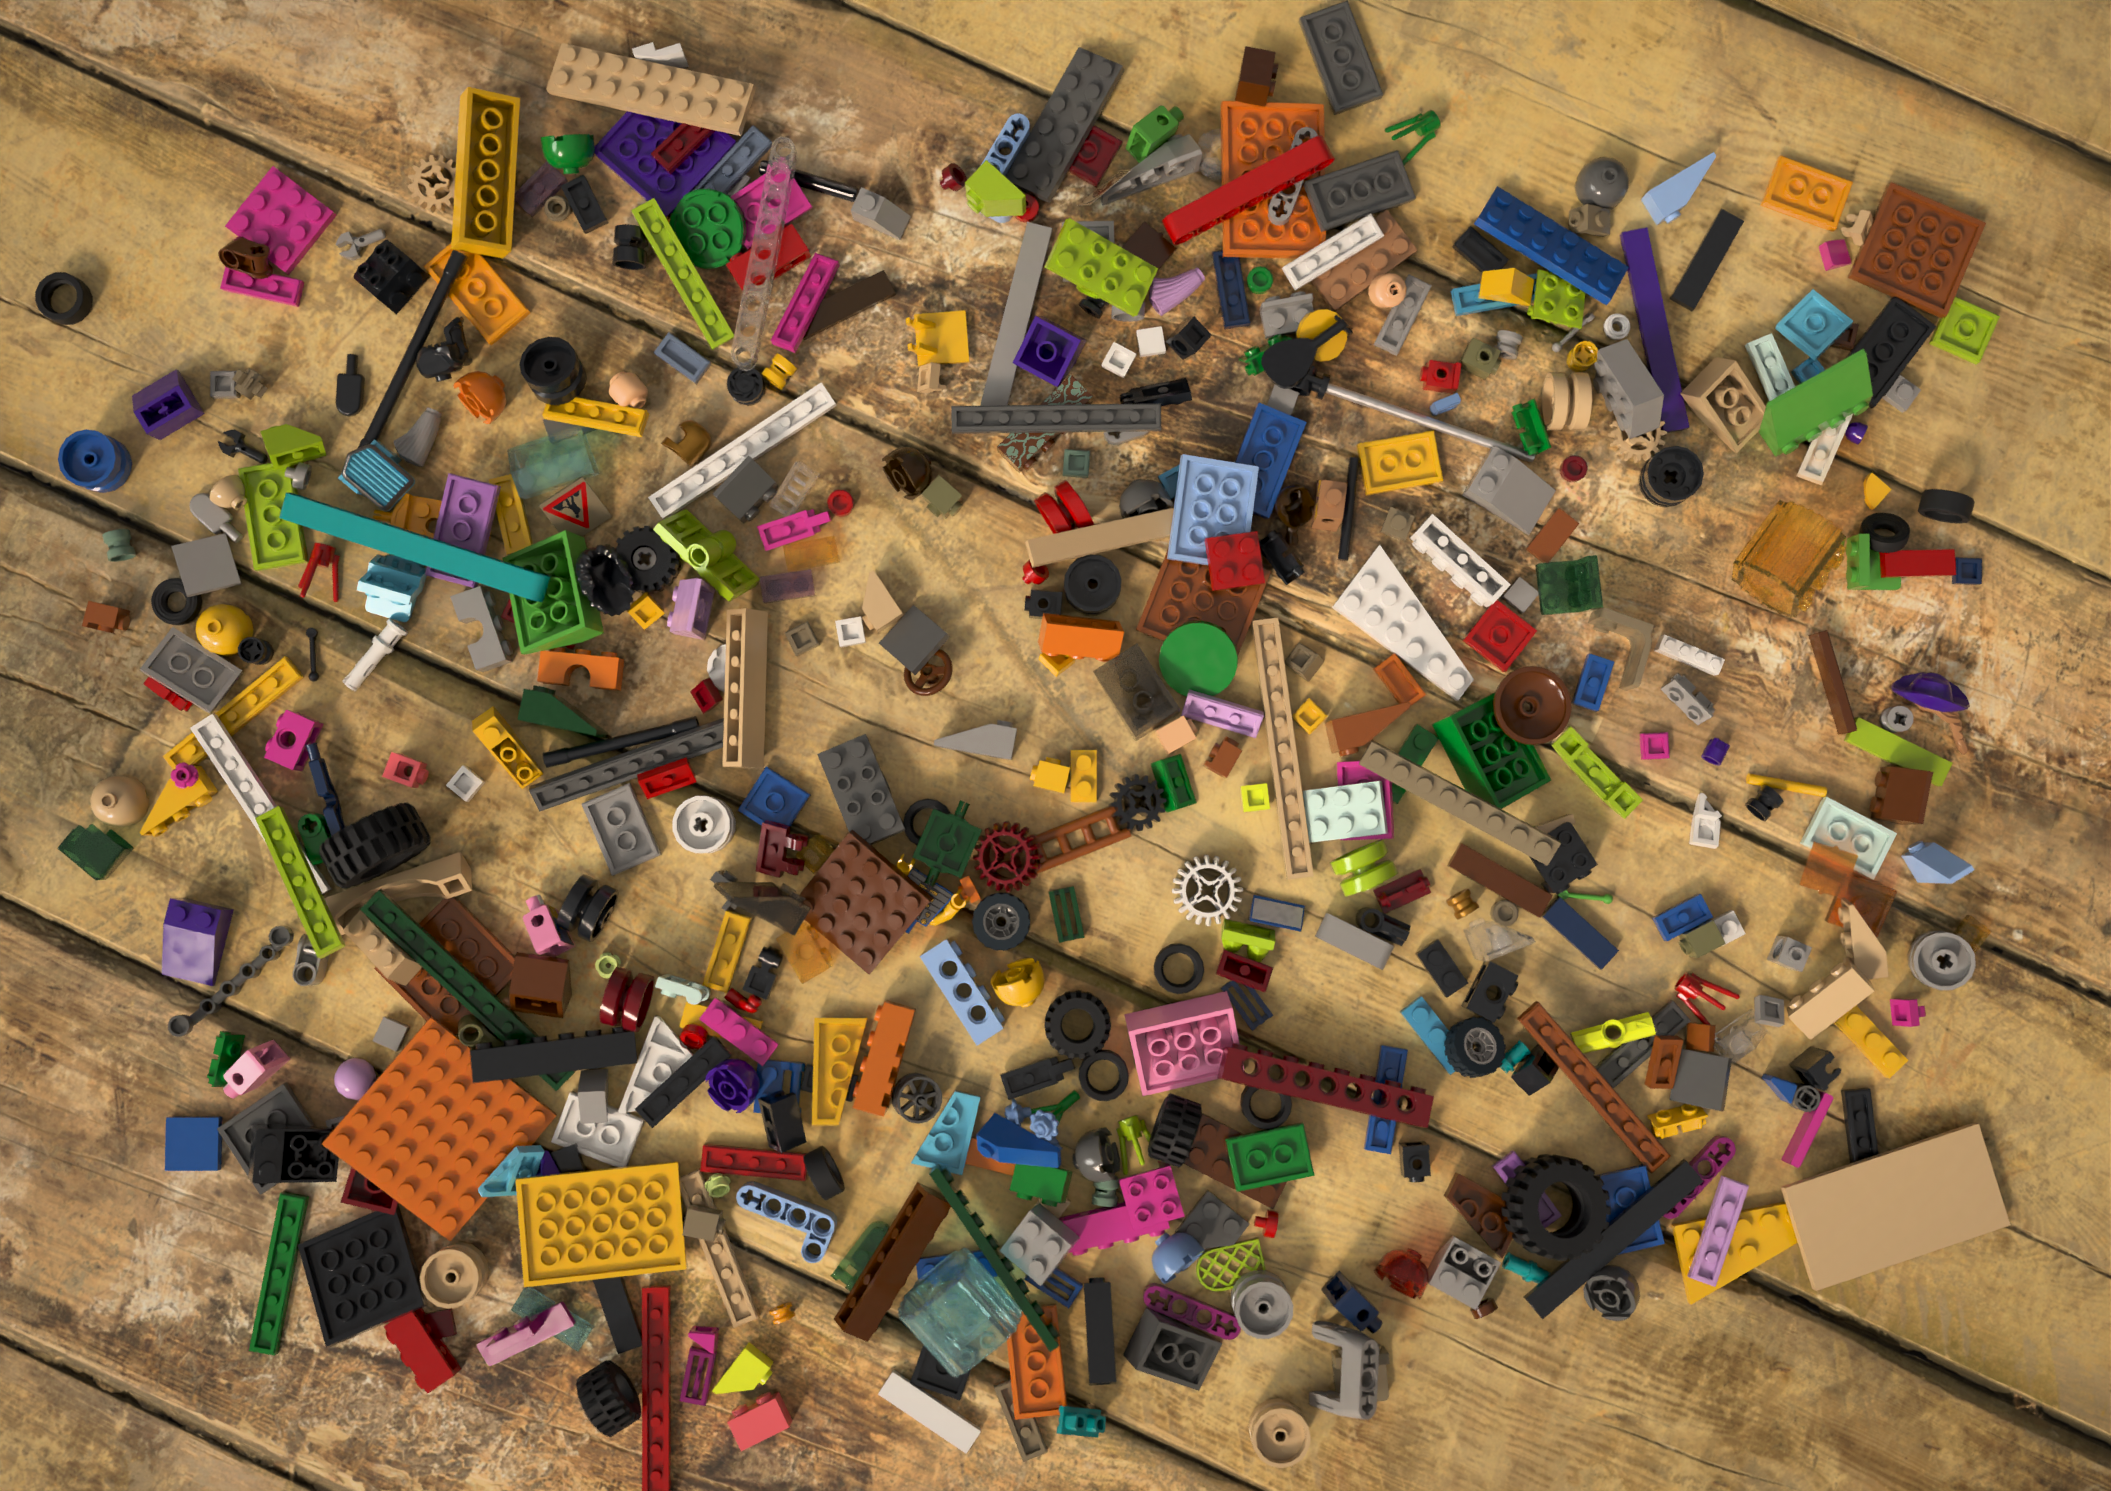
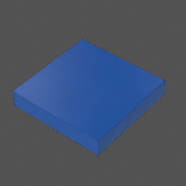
(774, 799)
(193, 1143)

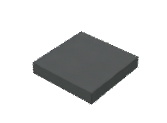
(914, 640)
(1701, 1080)

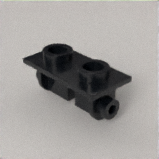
(1286, 567)

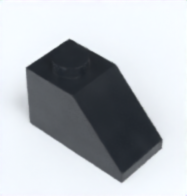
(1535, 1071)

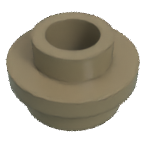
(553, 202)

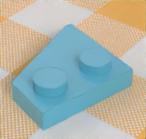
(520, 1163)

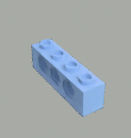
(977, 1028)

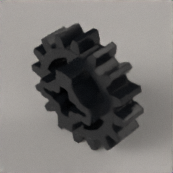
(1129, 795)

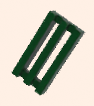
(1070, 936)

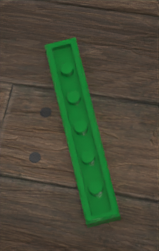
(279, 1273)

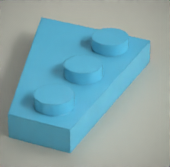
(951, 1135)

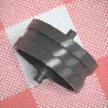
(916, 1098)

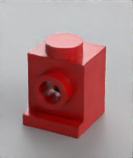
(1432, 382)

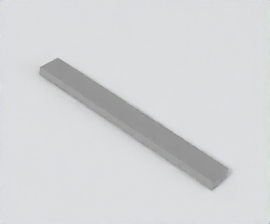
(1016, 314)

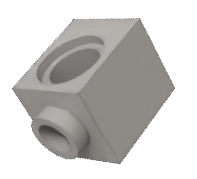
(1789, 953)

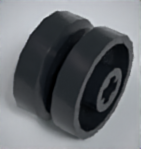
(553, 370)
(1093, 569)
(587, 908)

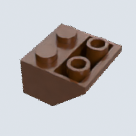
(540, 985)

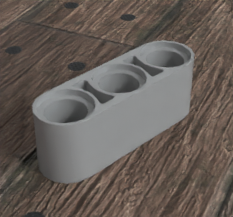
(1354, 941)

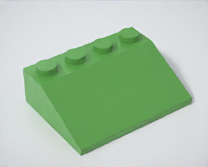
(1817, 404)
(565, 613)

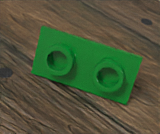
(1254, 355)
(1535, 437)
(229, 1049)

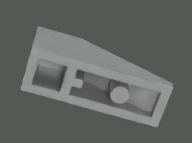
(986, 740)

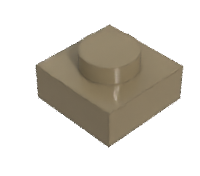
(1397, 524)

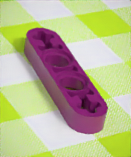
(1710, 1147)
(1190, 1314)

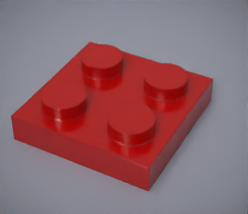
(1234, 561)
(1499, 635)

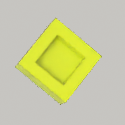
(1255, 797)

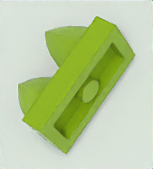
(1258, 939)

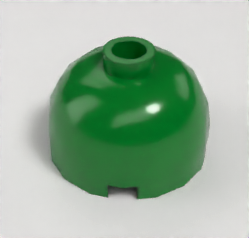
(568, 151)

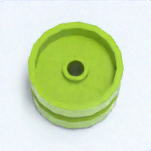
(1364, 869)

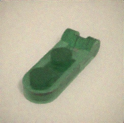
(860, 1253)

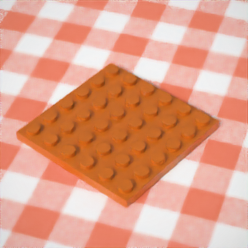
(434, 1132)

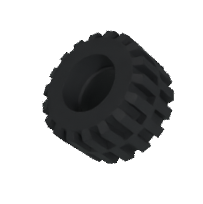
(1088, 1045)
(1174, 1130)
(608, 1398)

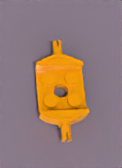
(412, 514)

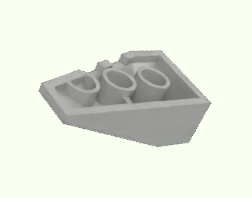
(1169, 162)

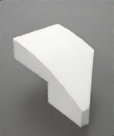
(669, 56)
(1705, 824)

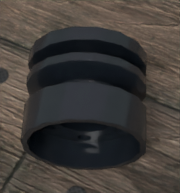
(1683, 468)

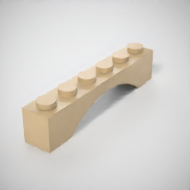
(438, 878)

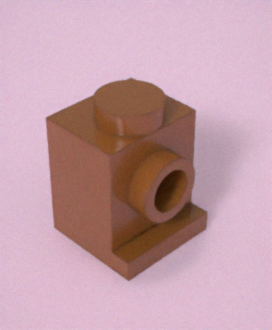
(106, 617)
(1223, 757)

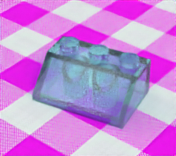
(551, 462)

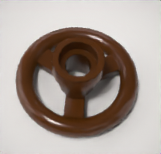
(936, 680)

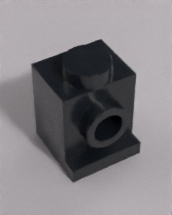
(1054, 603)
(1408, 1153)

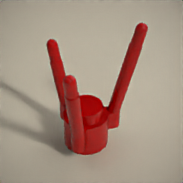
(321, 556)
(1690, 986)

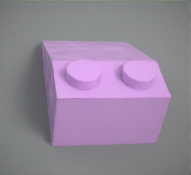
(692, 608)

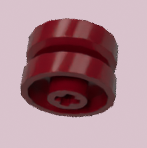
(627, 999)

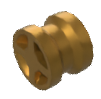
(1462, 903)

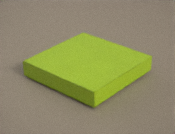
(1965, 330)

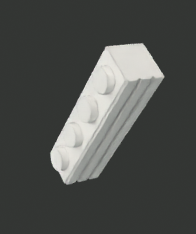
(1689, 655)

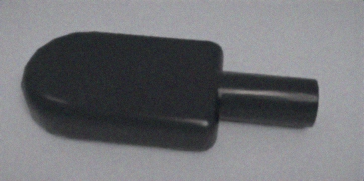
(350, 388)

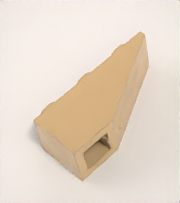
(1861, 944)

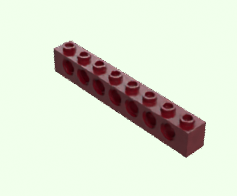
(1418, 1102)

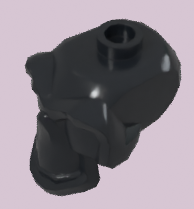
(448, 358)

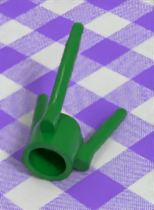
(1423, 124)

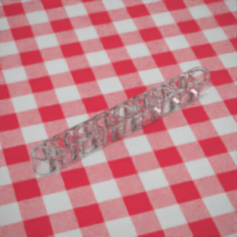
(763, 241)

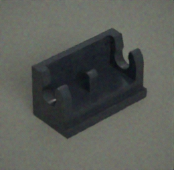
(1811, 1068)
(782, 1121)

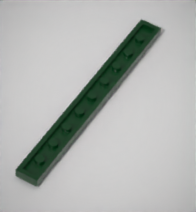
(452, 975)

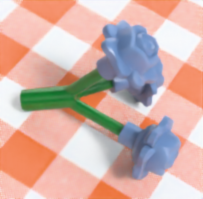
(1043, 1123)

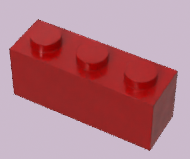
(791, 253)
(426, 1357)

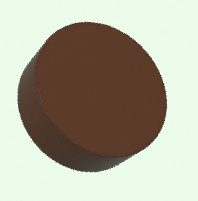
(1484, 1308)

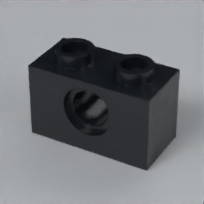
(1476, 998)

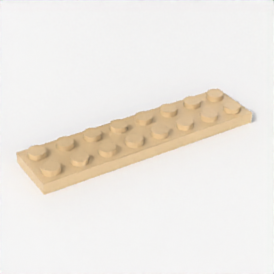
(651, 89)

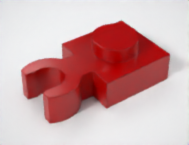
(167, 694)

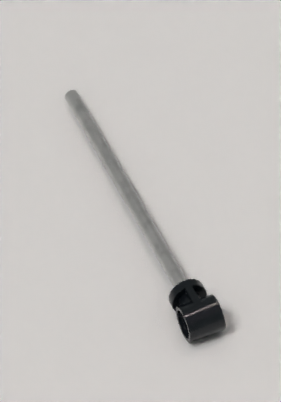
(1322, 386)

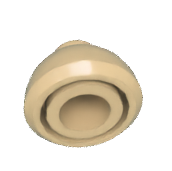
(229, 493)

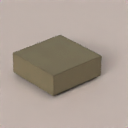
(802, 639)

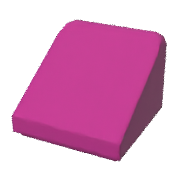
(1834, 254)
(705, 1337)

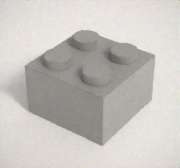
(1039, 1244)

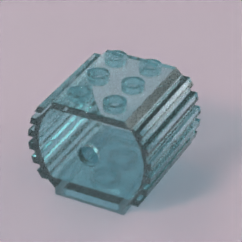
(959, 1312)

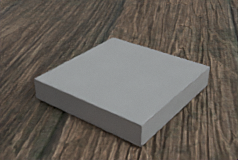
(206, 565)

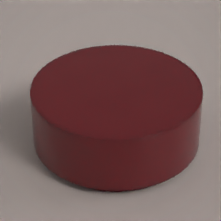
(1573, 468)

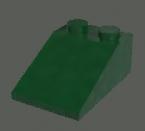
(546, 709)

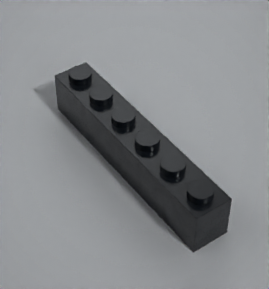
(552, 1056)

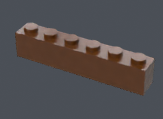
(892, 1262)

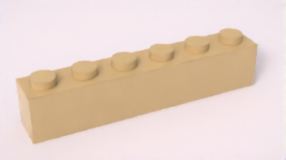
(745, 688)

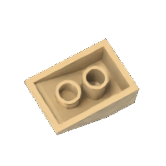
(1726, 402)

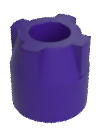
(1715, 751)

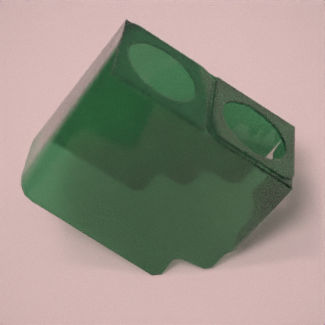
(94, 851)

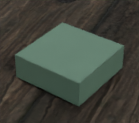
(1076, 463)

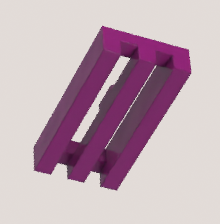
(702, 1353)

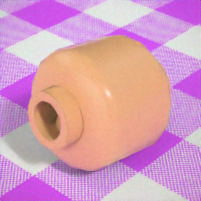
(1387, 290)
(628, 390)

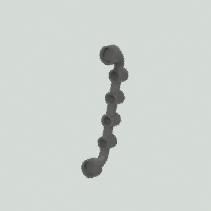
(279, 937)

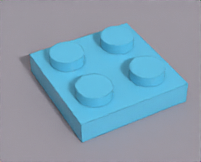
(1814, 324)

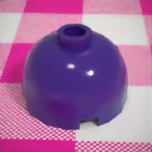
(733, 1084)

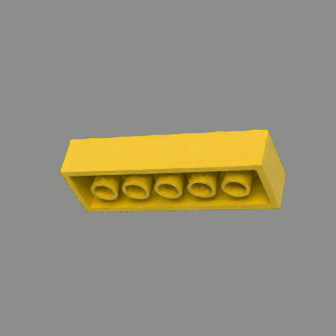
(485, 173)

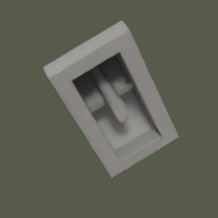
(593, 1096)

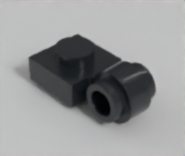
(761, 979)

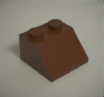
(1901, 795)

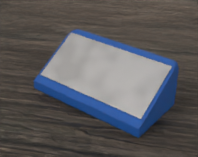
(1276, 913)

